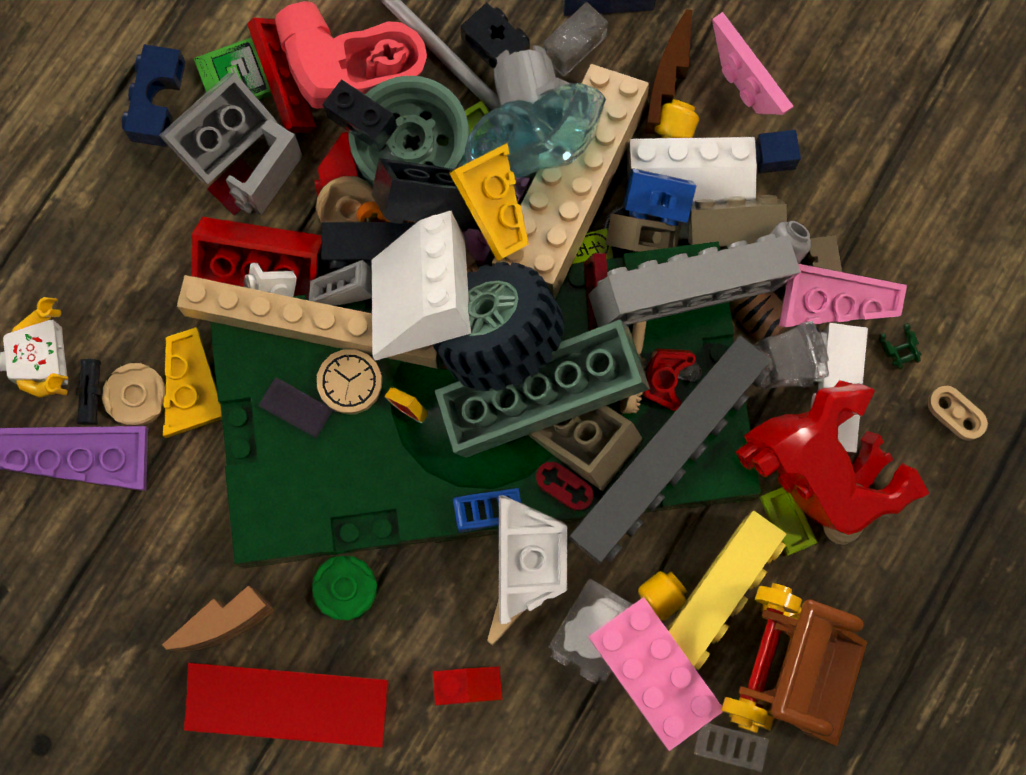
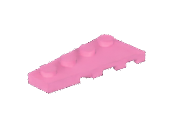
(838, 297)

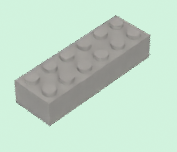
(694, 281)

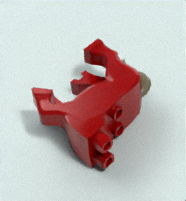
(819, 470)

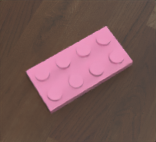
(656, 674)

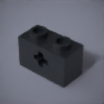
(490, 23)
(360, 115)

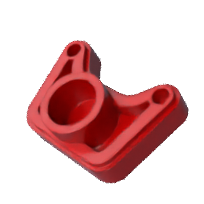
(663, 375)

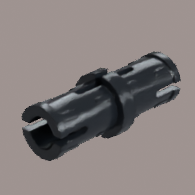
(88, 392)

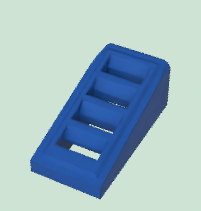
(474, 499)

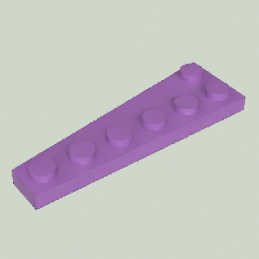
(79, 454)

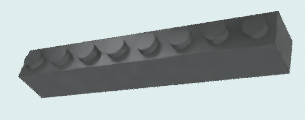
(669, 450)

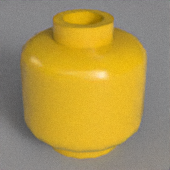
(677, 120)
(663, 594)

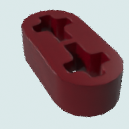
(559, 493)

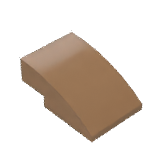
(220, 622)

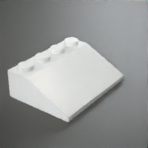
(716, 166)
(420, 288)

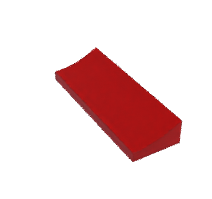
(286, 705)

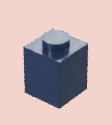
(777, 151)

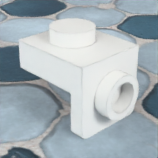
(273, 282)

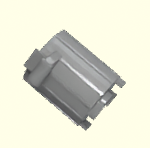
(525, 75)

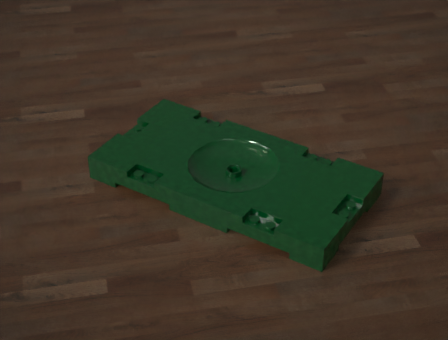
(394, 480)

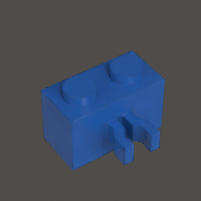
(659, 196)

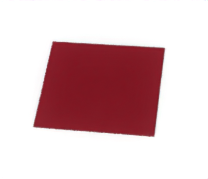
(221, 190)

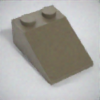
(592, 444)

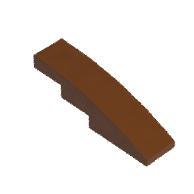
(672, 65)

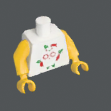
(36, 352)

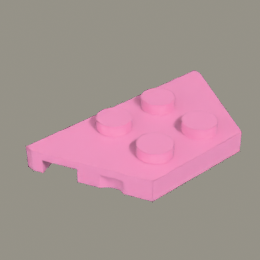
(747, 72)

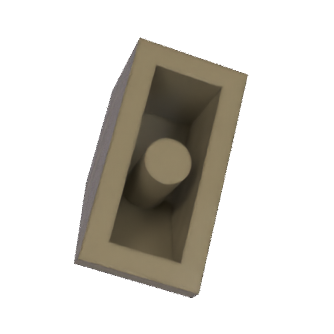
(641, 234)

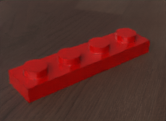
(289, 101)

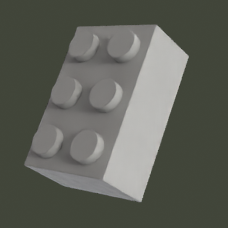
(217, 128)

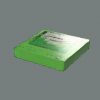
(238, 59)

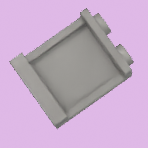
(270, 172)

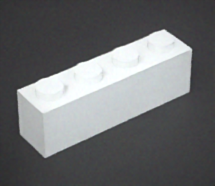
(846, 363)

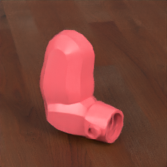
(355, 57)

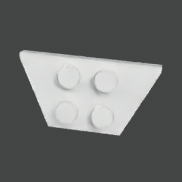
(529, 558)

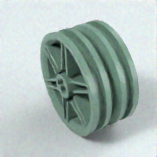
(409, 98)

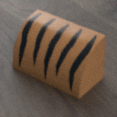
(759, 315)

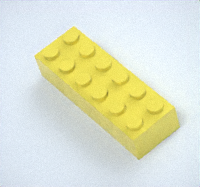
(724, 585)

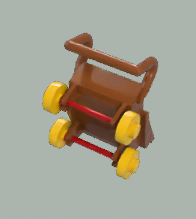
(815, 673)

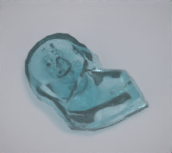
(540, 133)

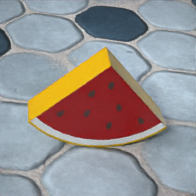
(407, 404)

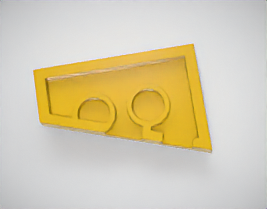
(492, 200)
(190, 385)

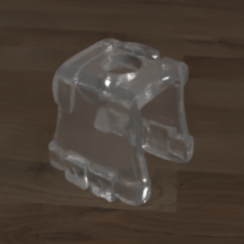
(794, 357)

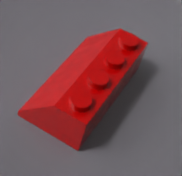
(227, 248)

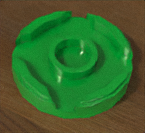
(344, 588)

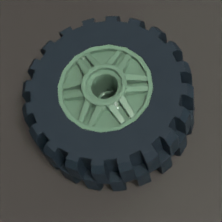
(511, 325)

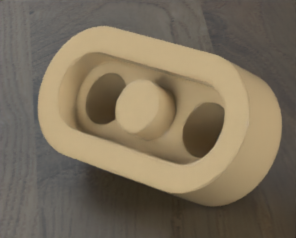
(958, 410)

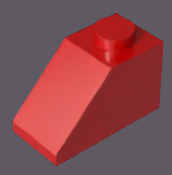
(337, 163)
(467, 685)

